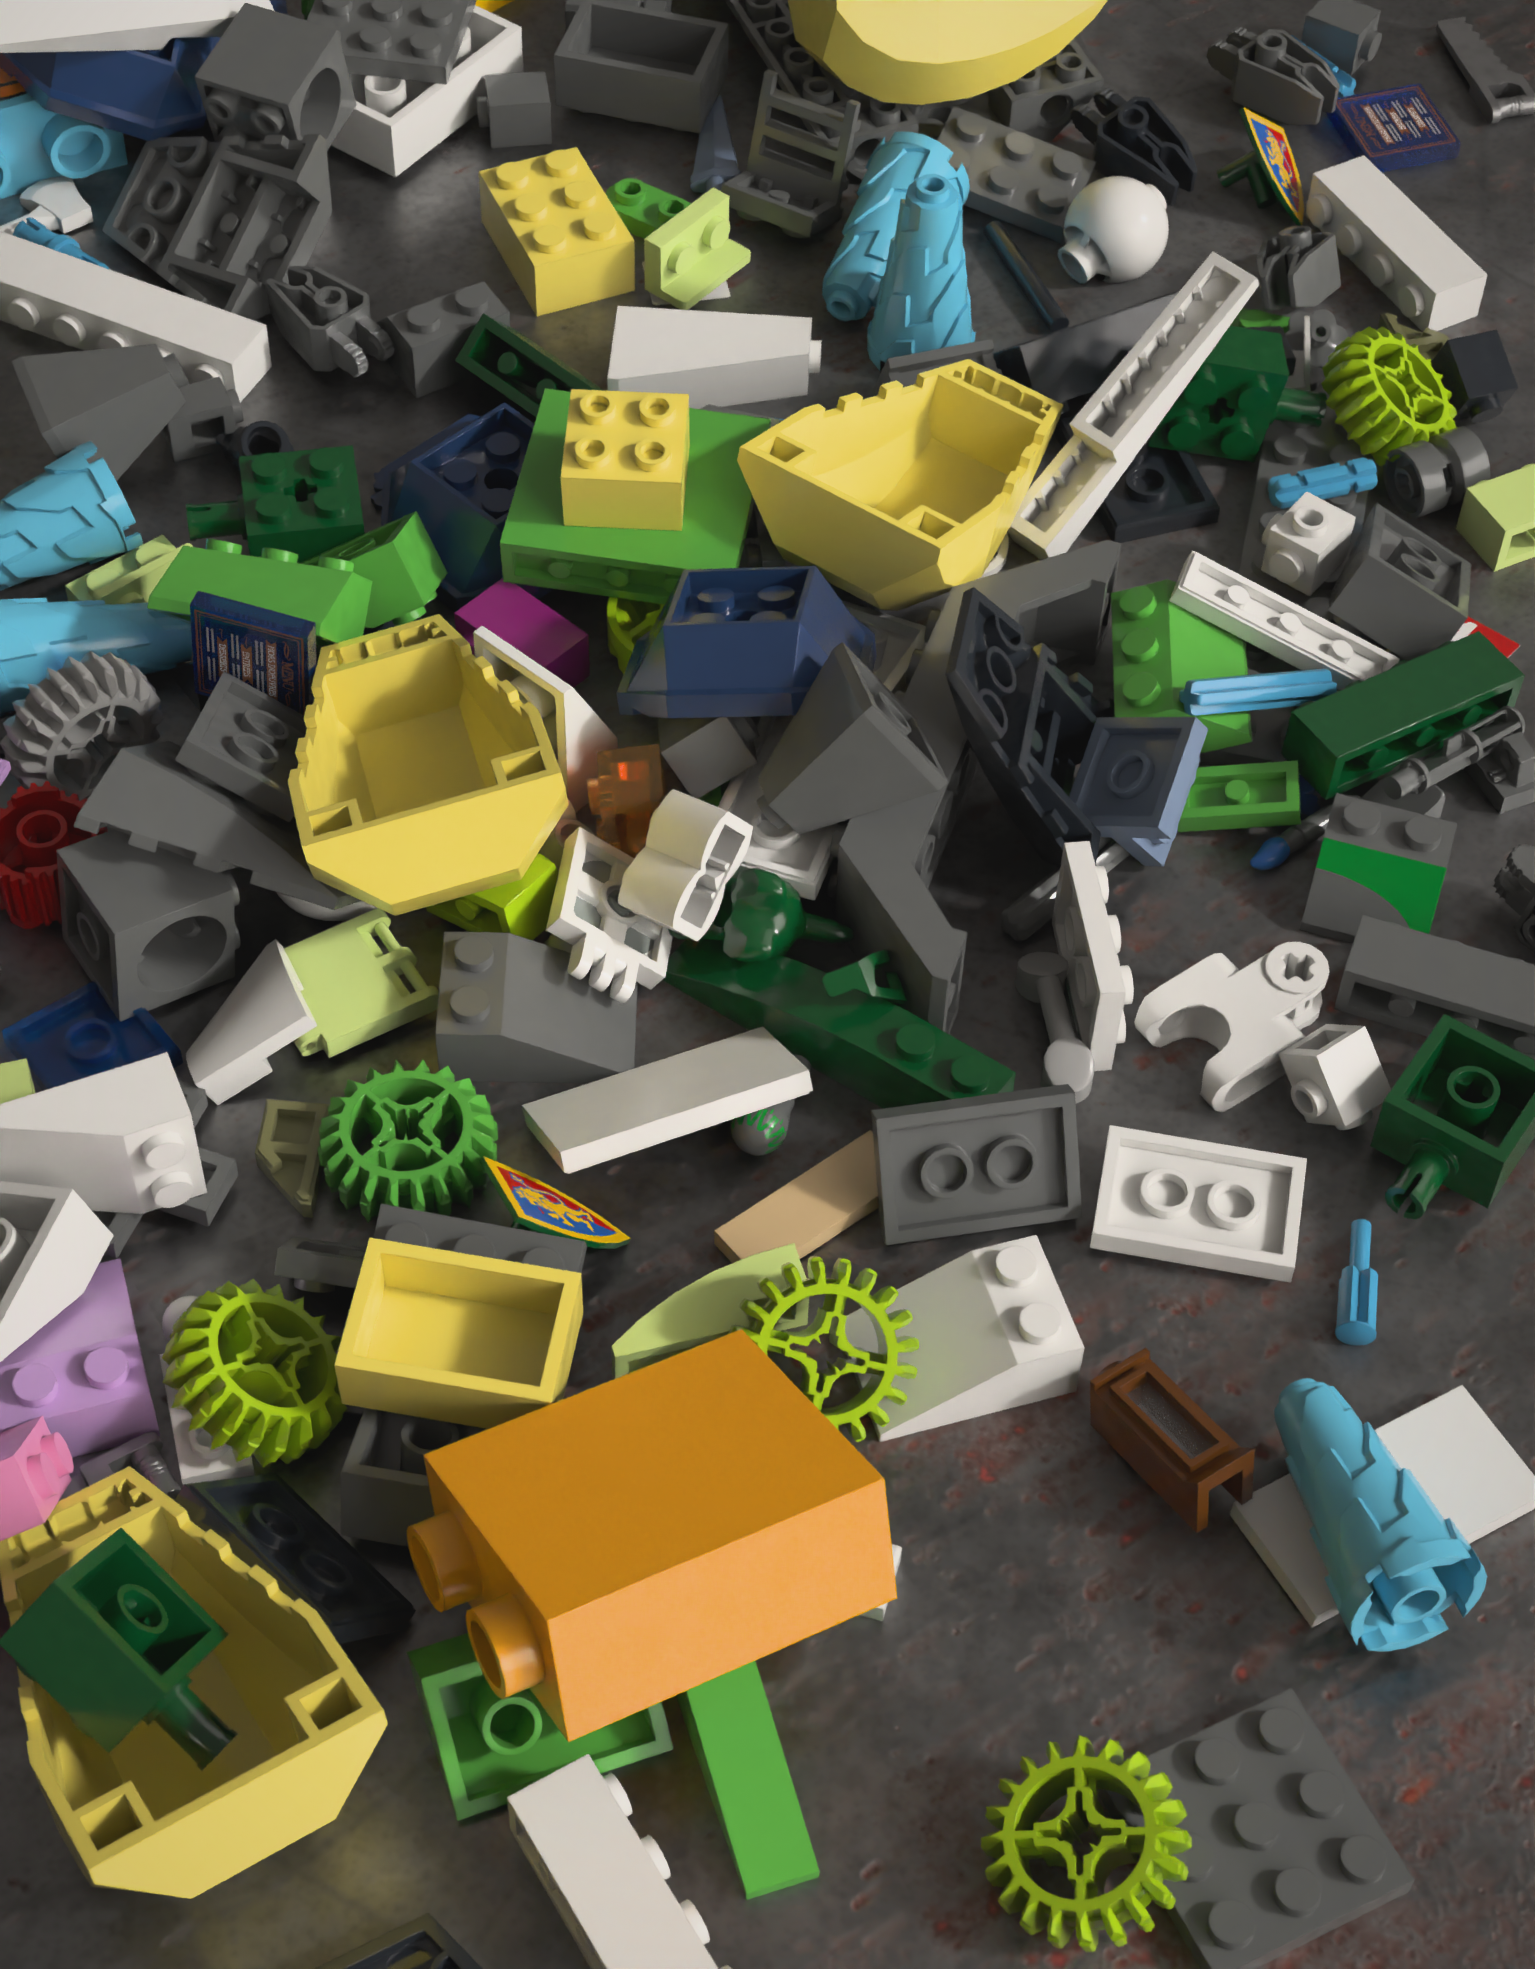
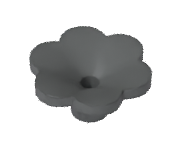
(1321, 322)

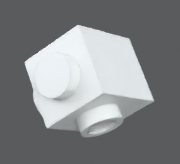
(1307, 543)
(1335, 1076)

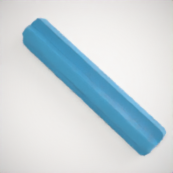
(1256, 691)

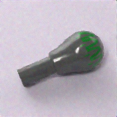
(764, 1129)

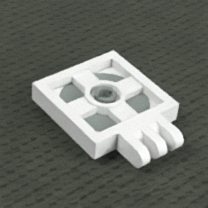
(600, 929)

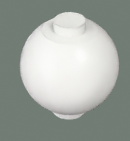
(1114, 230)

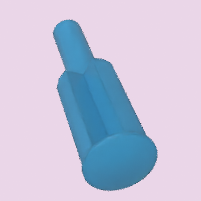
(1358, 1291)

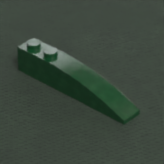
(850, 1037)

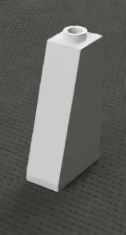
(712, 355)

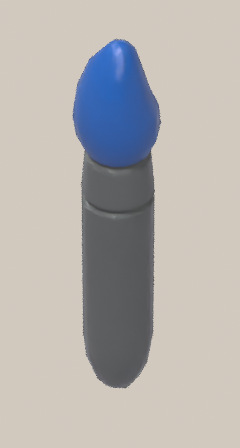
(1277, 849)

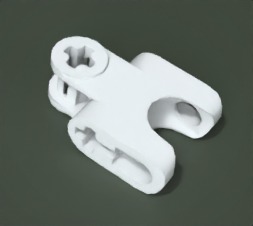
(1241, 1013)

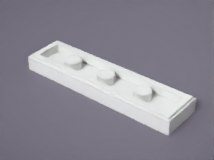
(1275, 623)

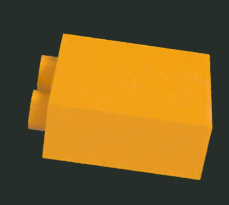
(652, 1534)

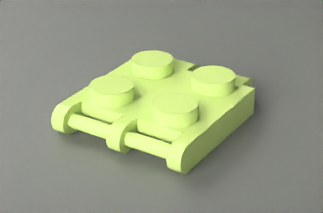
(355, 986)

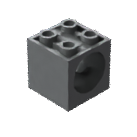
(276, 79)
(145, 921)

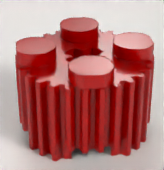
(30, 833)

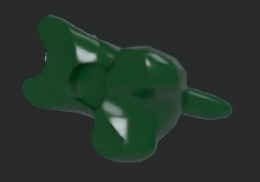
(765, 917)

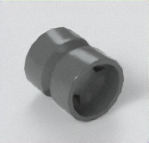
(1435, 472)

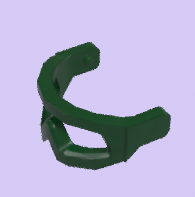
(861, 977)

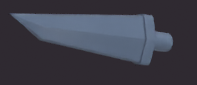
(715, 152)

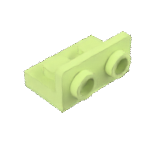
(693, 252)
(128, 577)

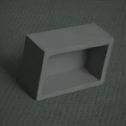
(641, 65)

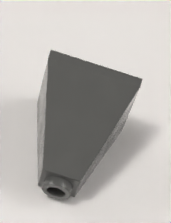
(104, 397)
(846, 752)

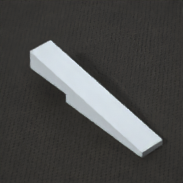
(111, 23)
(1129, 408)

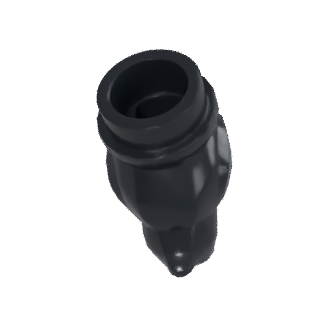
(253, 439)

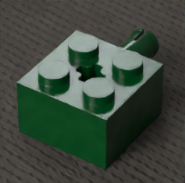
(1237, 399)
(288, 503)
(1457, 1117)
(119, 1649)

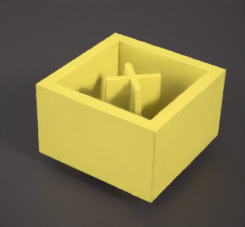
(625, 460)

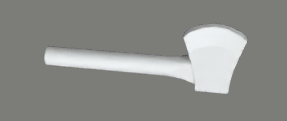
(54, 205)

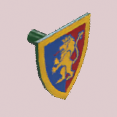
(1267, 167)
(549, 1211)

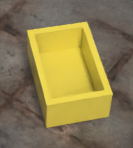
(557, 231)
(457, 1335)

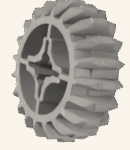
(79, 723)

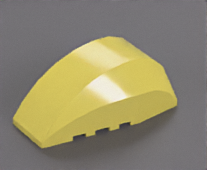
(935, 47)
(902, 486)
(420, 771)
(278, 1679)

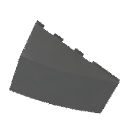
(225, 214)
(168, 808)

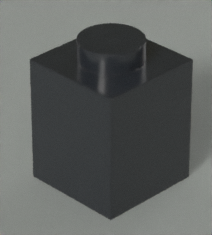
(1476, 375)

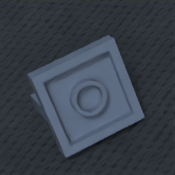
(1139, 780)

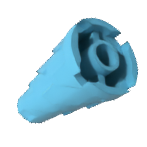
(861, 259)
(924, 286)
(63, 519)
(45, 633)
(1373, 1523)

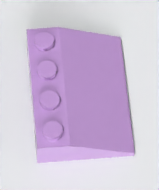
(83, 1371)

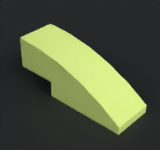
(707, 1311)

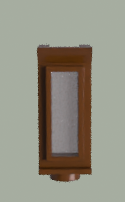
(1168, 1437)

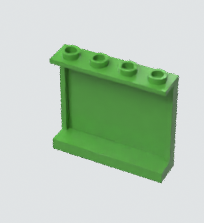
(621, 560)

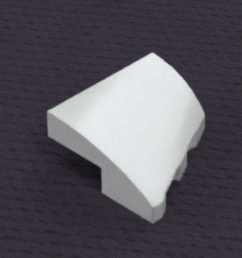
(250, 1025)

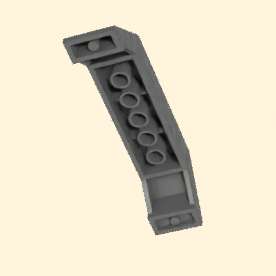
(894, 851)

